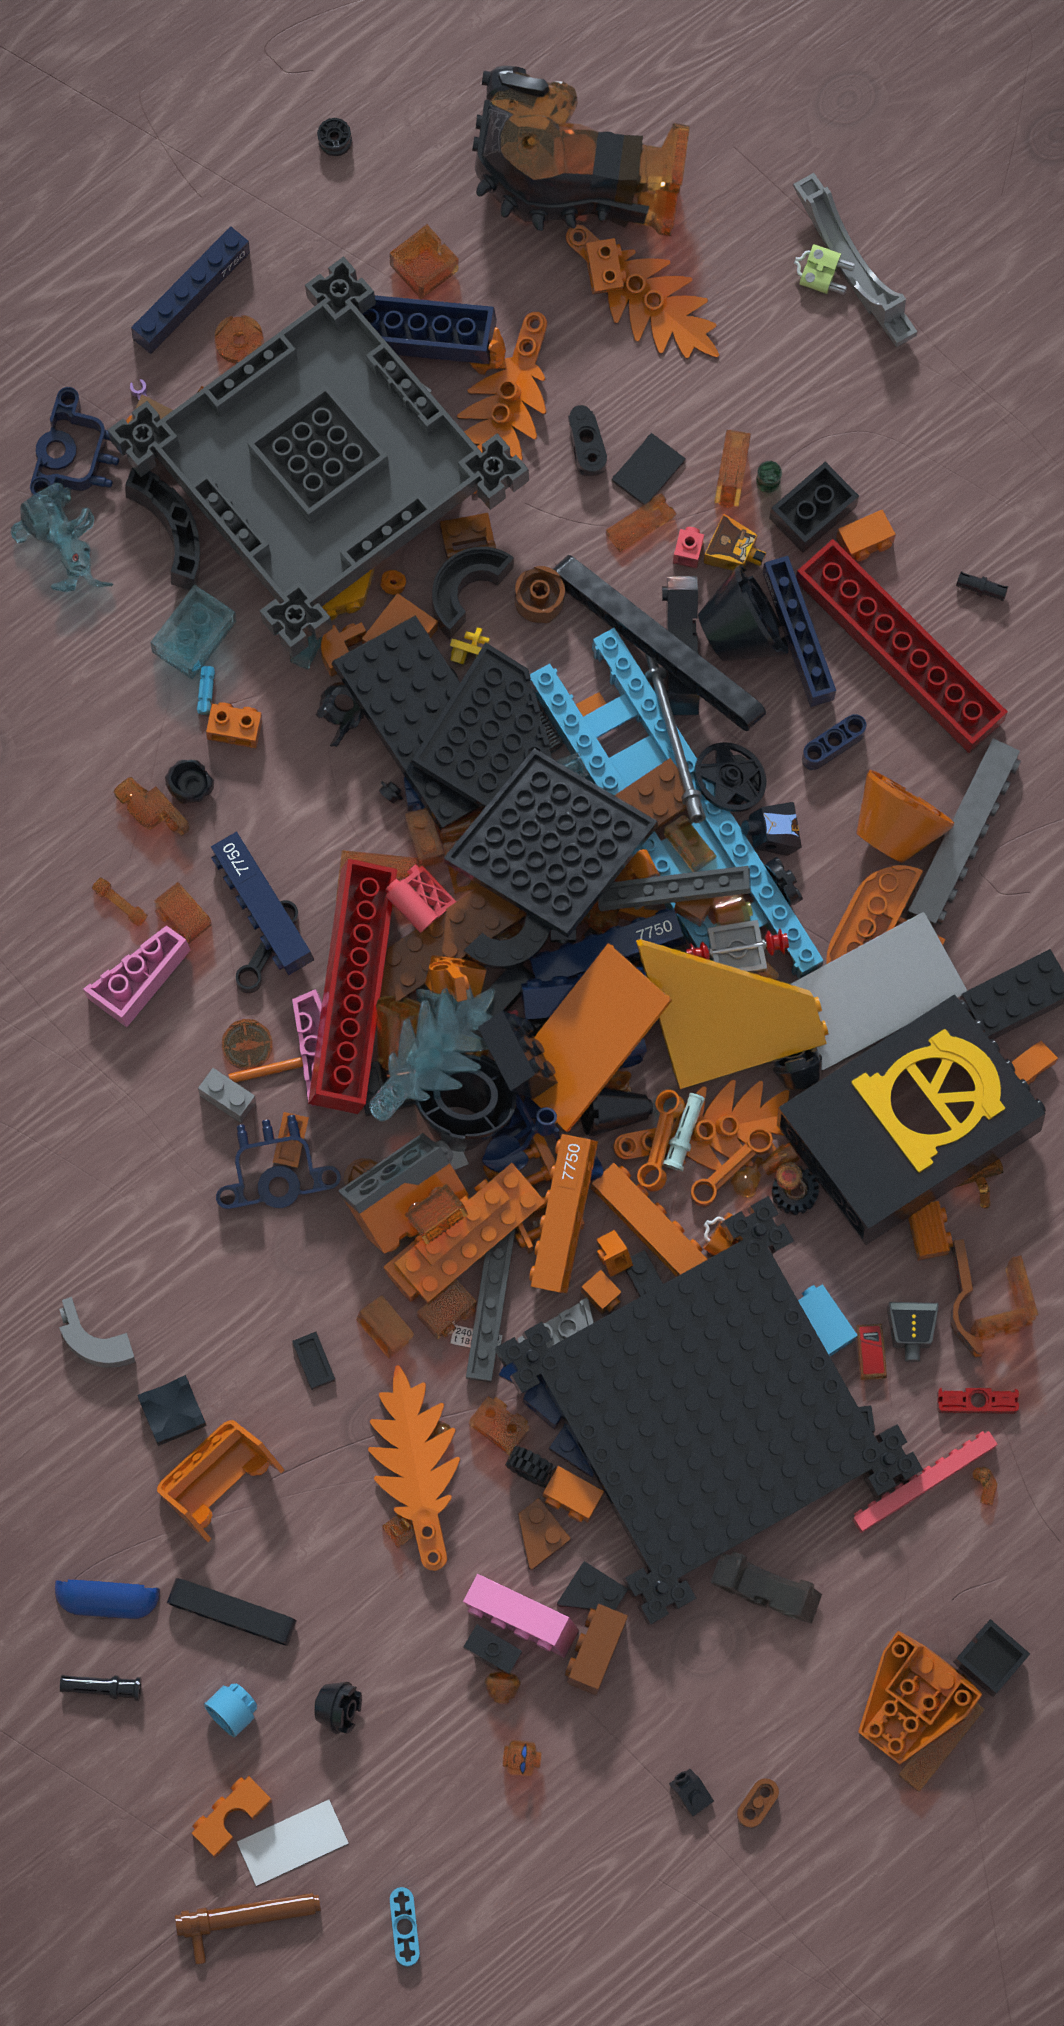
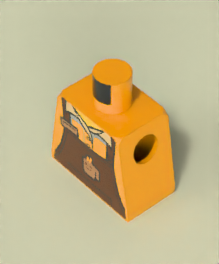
(733, 546)

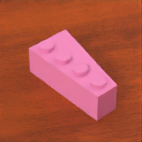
(521, 1614)

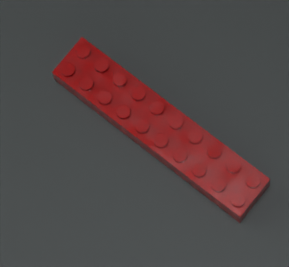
(901, 646)
(352, 987)

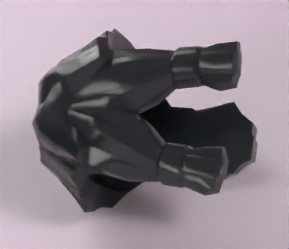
(345, 718)

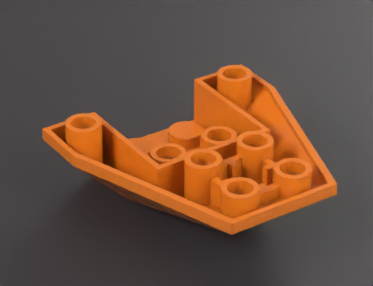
(914, 1699)

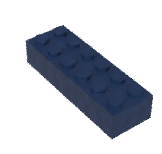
(434, 328)

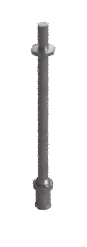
(691, 797)

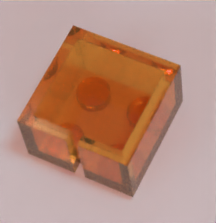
(420, 264)

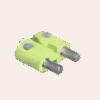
(821, 269)

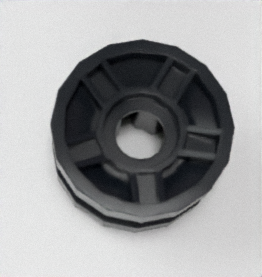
(331, 128)

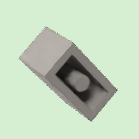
(227, 1095)

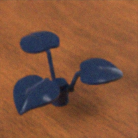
(507, 1150)

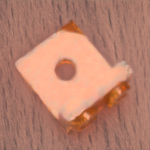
(1010, 1321)

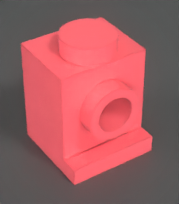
(685, 554)

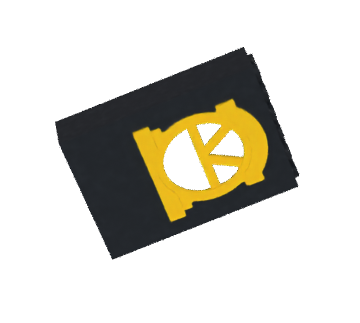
(877, 1165)

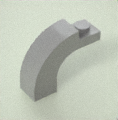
(96, 1351)

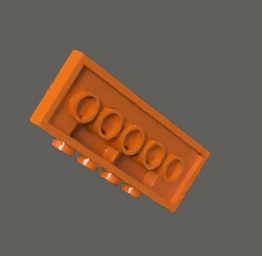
(491, 1216)

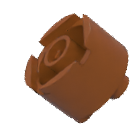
(544, 607)

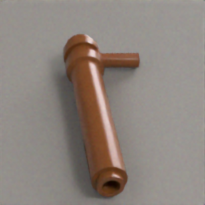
(204, 1920)

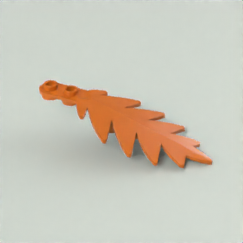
(650, 300)
(510, 389)
(718, 1127)
(414, 1462)

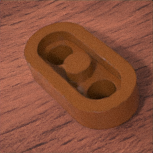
(757, 1803)

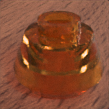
(502, 1686)

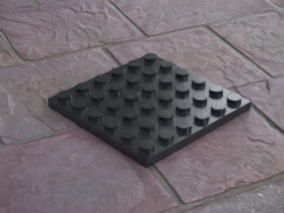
(550, 842)

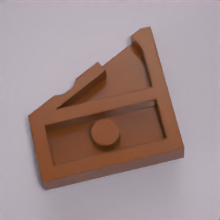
(540, 1533)

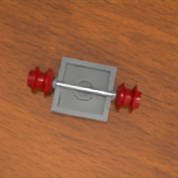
(740, 946)

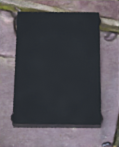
(648, 469)

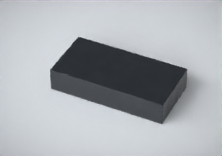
(313, 1360)

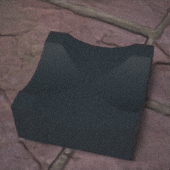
(172, 1410)

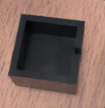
(991, 1658)

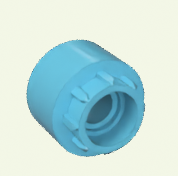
(231, 1708)

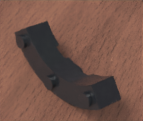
(176, 518)
(681, 609)

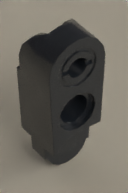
(584, 424)

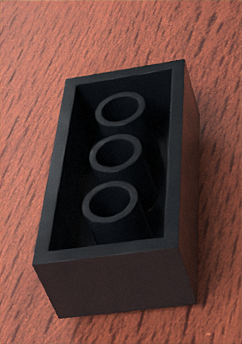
(1017, 995)

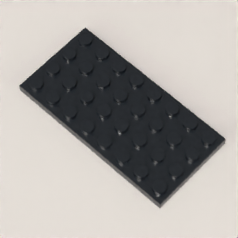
(402, 692)

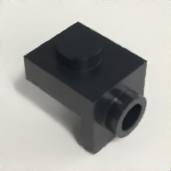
(691, 1791)

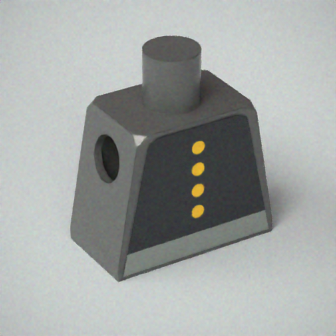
(912, 1326)

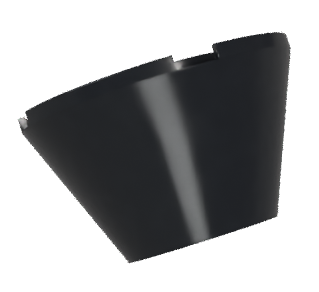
(741, 620)
(482, 1093)

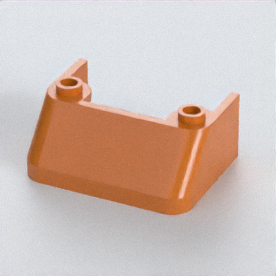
(212, 1471)

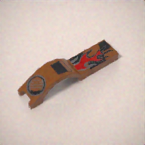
(965, 1287)

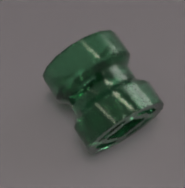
(770, 471)

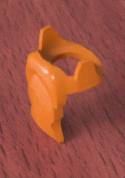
(497, 354)

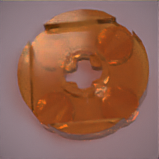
(237, 326)

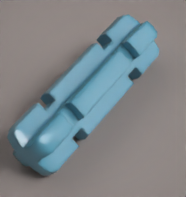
(205, 690)

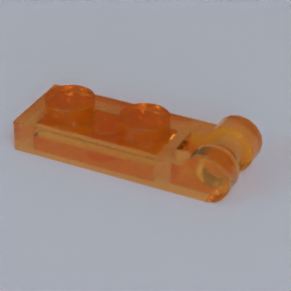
(640, 523)

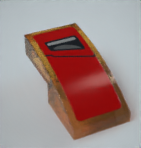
(871, 1351)

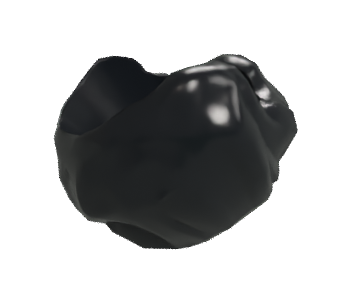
(189, 781)

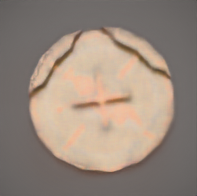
(247, 1044)

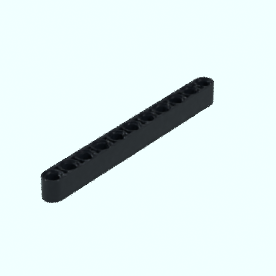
(659, 644)

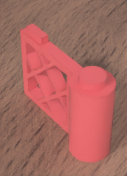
(416, 904)

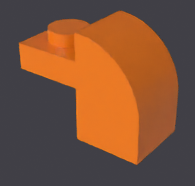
(336, 644)

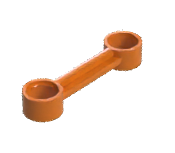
(660, 1140)
(731, 1166)

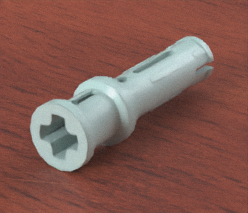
(680, 1143)

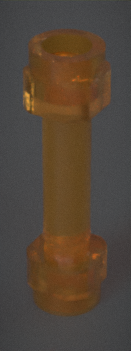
(135, 915)

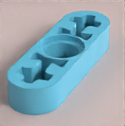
(414, 1946)

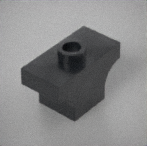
(492, 1650)

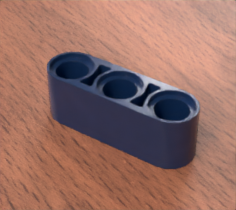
(842, 734)

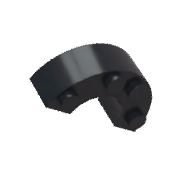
(458, 572)
(509, 952)

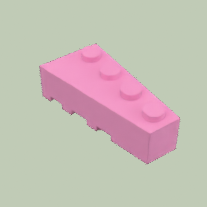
(139, 976)
(307, 1016)

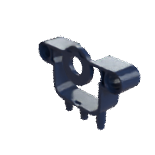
(71, 414)
(275, 1171)

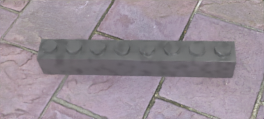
(968, 826)

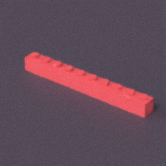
(928, 1479)

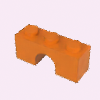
(245, 1797)

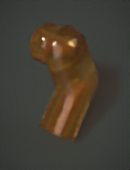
(988, 1482)

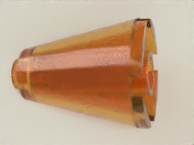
(390, 1019)

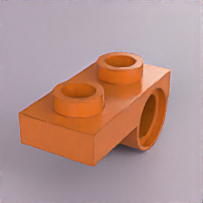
(447, 975)

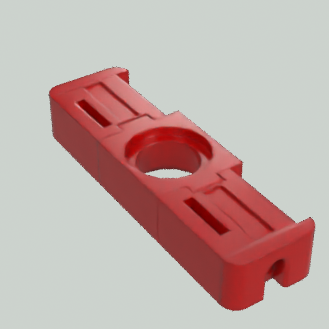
(995, 1401)

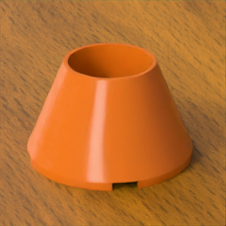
(897, 819)

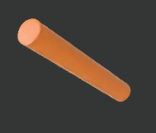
(266, 1070)

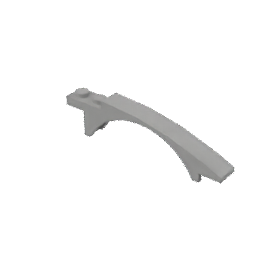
(875, 296)

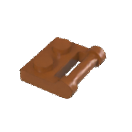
(465, 531)

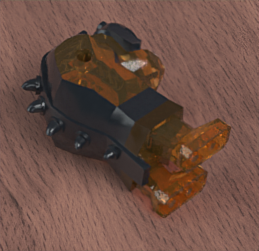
(565, 170)

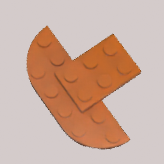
(874, 909)

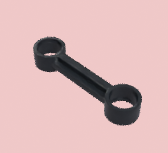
(261, 957)

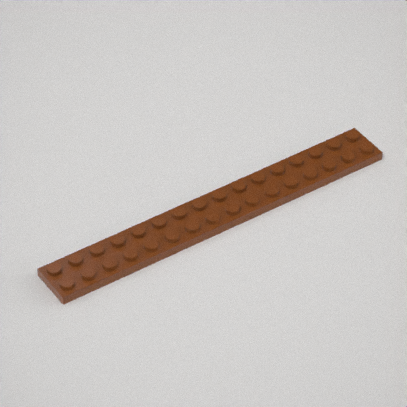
(484, 912)

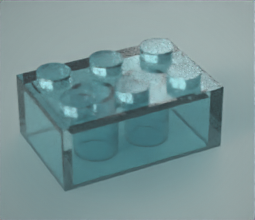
(193, 632)

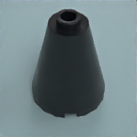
(615, 1110)

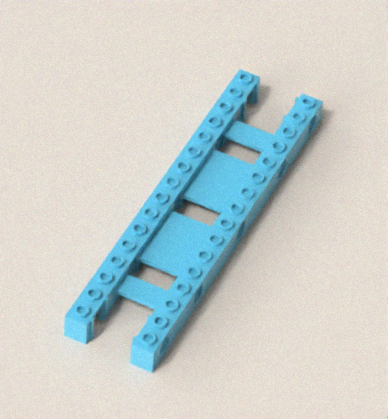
(616, 773)

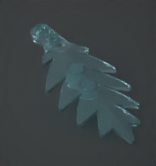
(433, 1051)

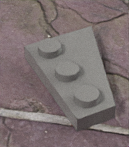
(568, 1322)

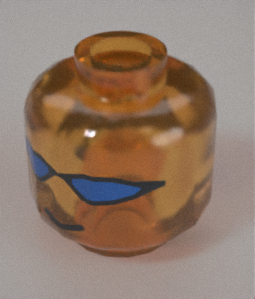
(521, 1758)

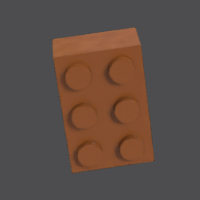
(595, 1648)

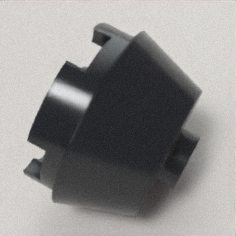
(799, 1070)
(337, 1706)

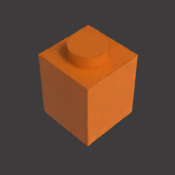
(601, 1292)

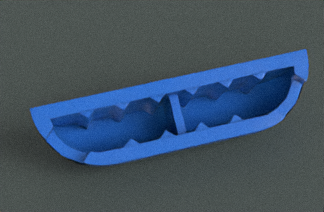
(106, 1598)

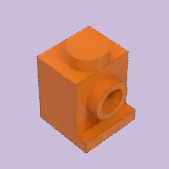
(613, 1253)

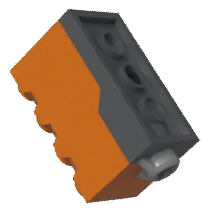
(391, 1186)

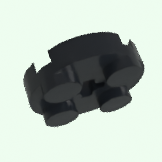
(784, 881)

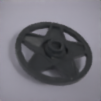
(730, 776)

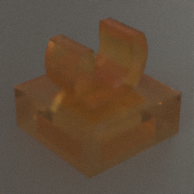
(399, 1530)

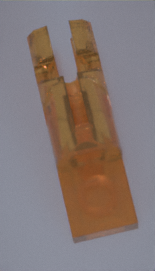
(151, 807)

